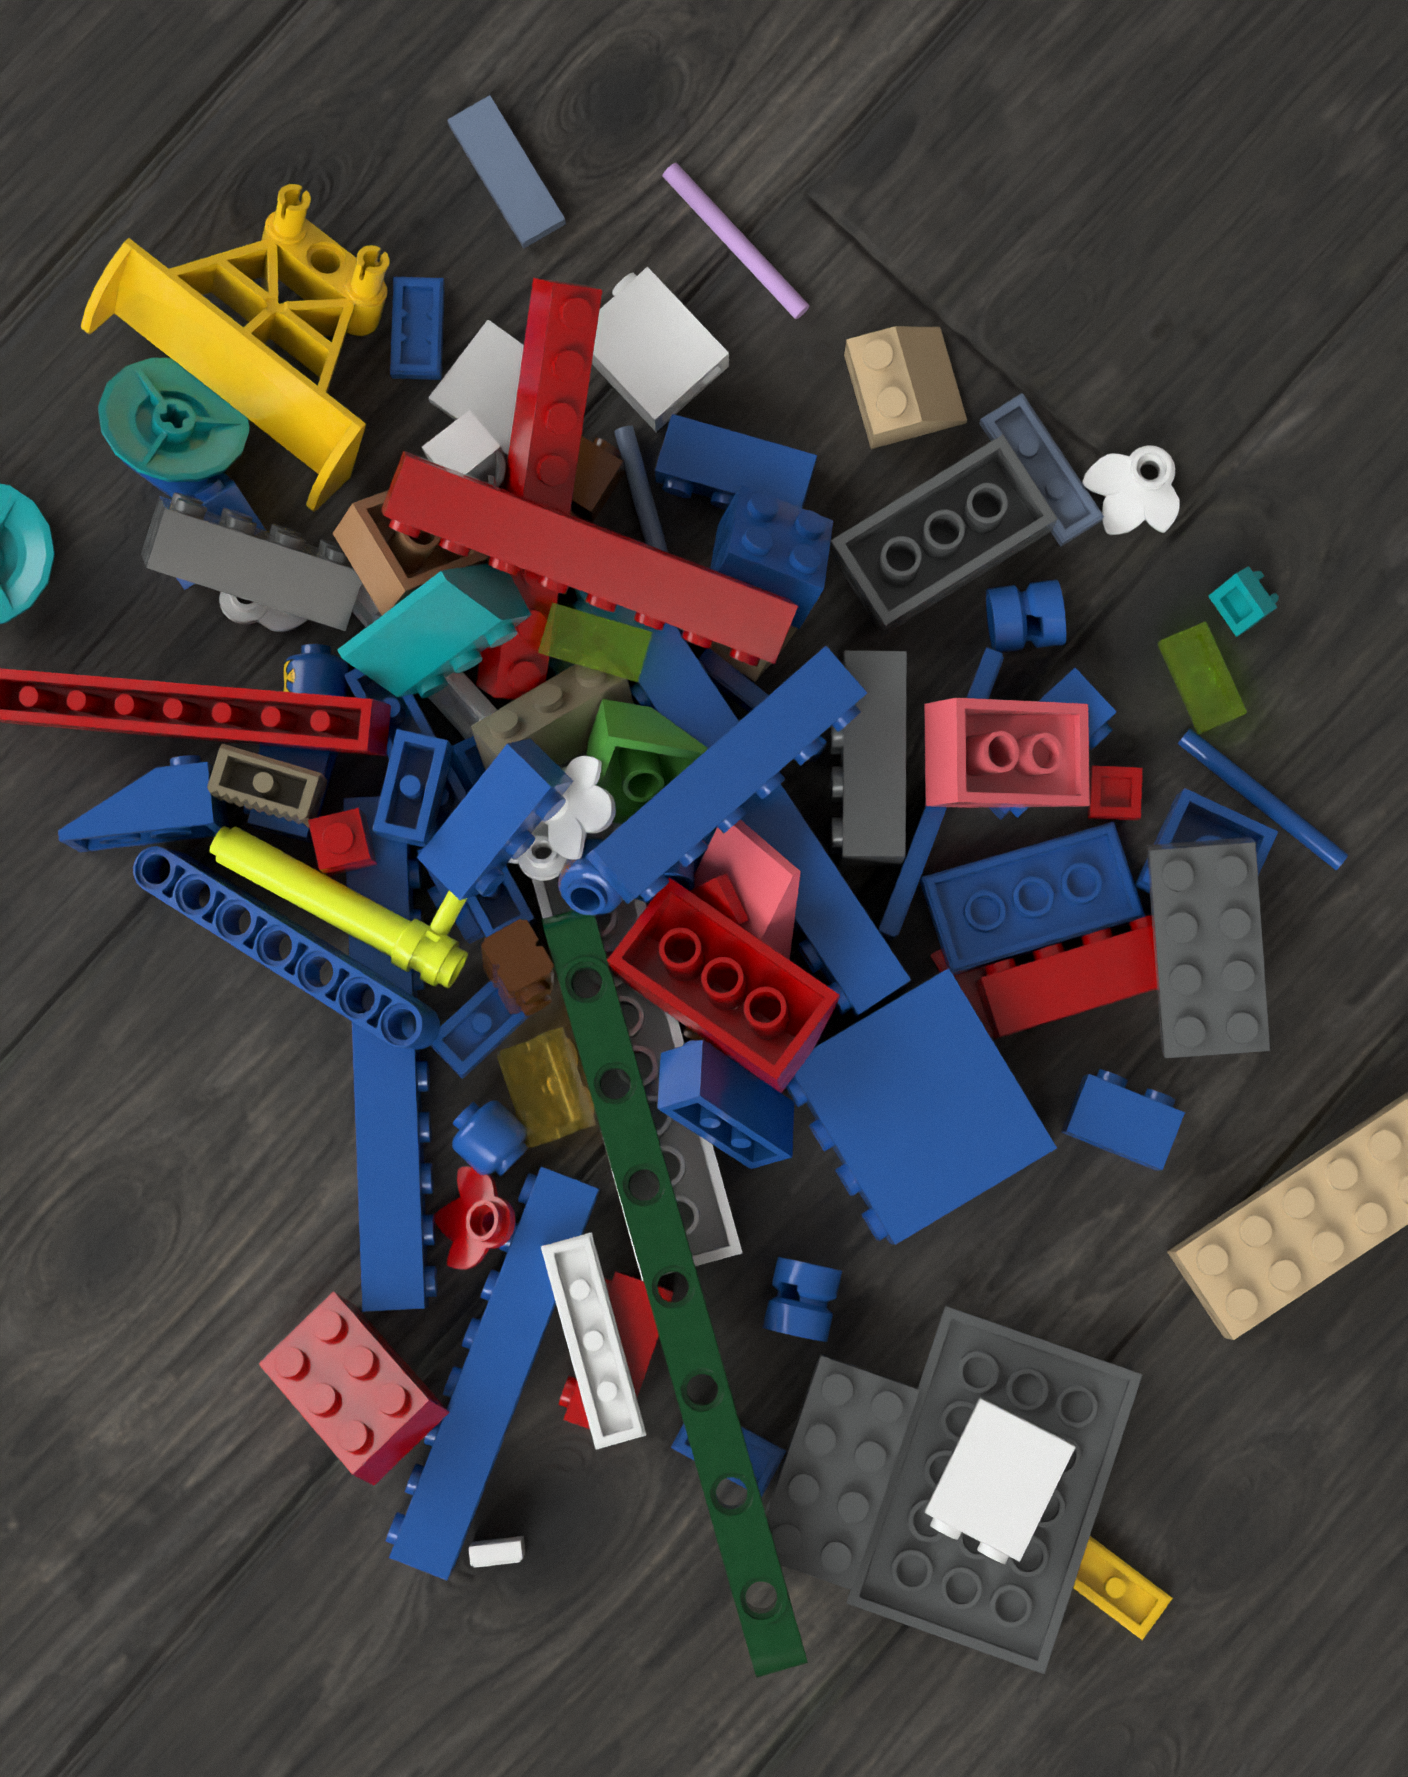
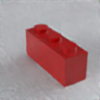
(637, 1335)

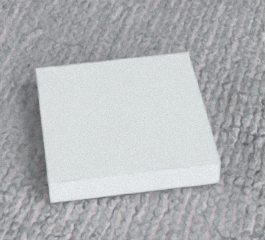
(484, 382)

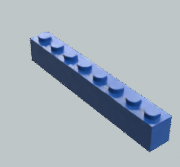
(491, 1380)

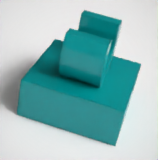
(1243, 600)

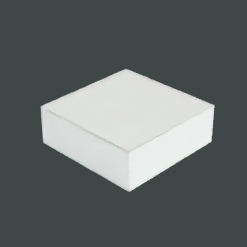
(497, 1551)

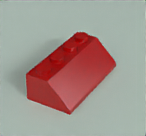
(724, 984)

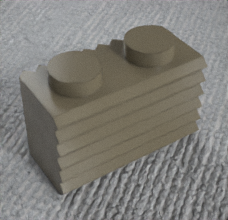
(266, 785)

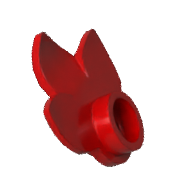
(475, 1220)

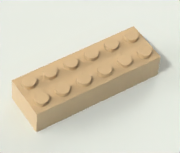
(1301, 1224)

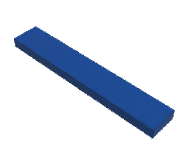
(931, 819)

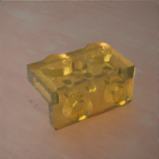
(547, 1087)

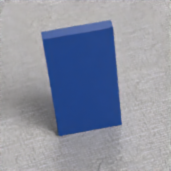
(1031, 898)

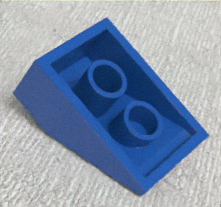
(155, 809)

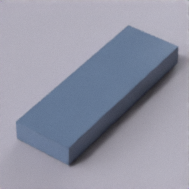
(506, 171)
(1046, 467)

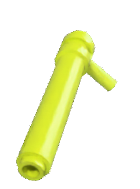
(405, 941)

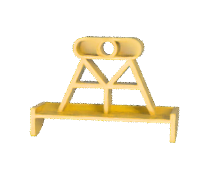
(232, 360)

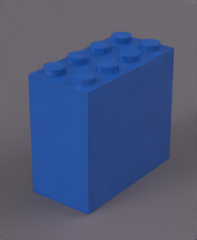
(918, 1109)

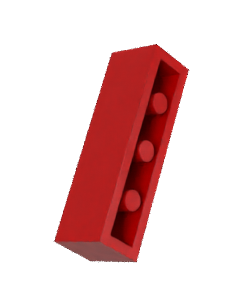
(1069, 981)

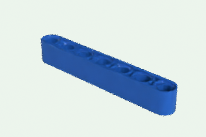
(307, 953)

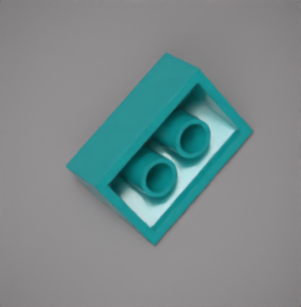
(438, 630)

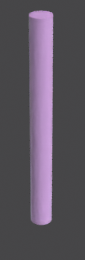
(735, 240)

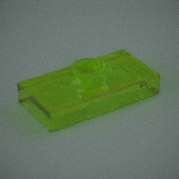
(595, 642)
(1202, 678)

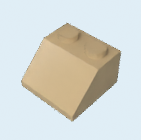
(903, 383)

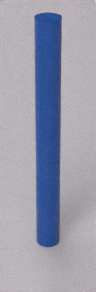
(1263, 799)

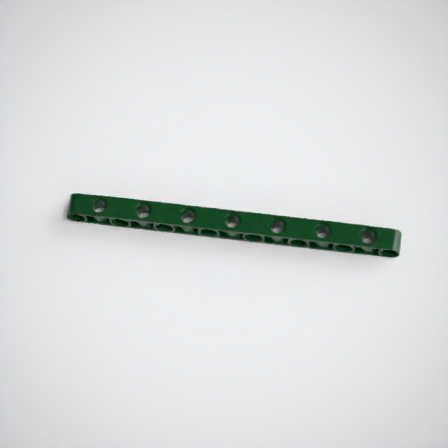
(682, 1324)

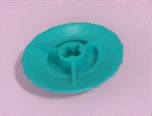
(170, 422)
(24, 553)

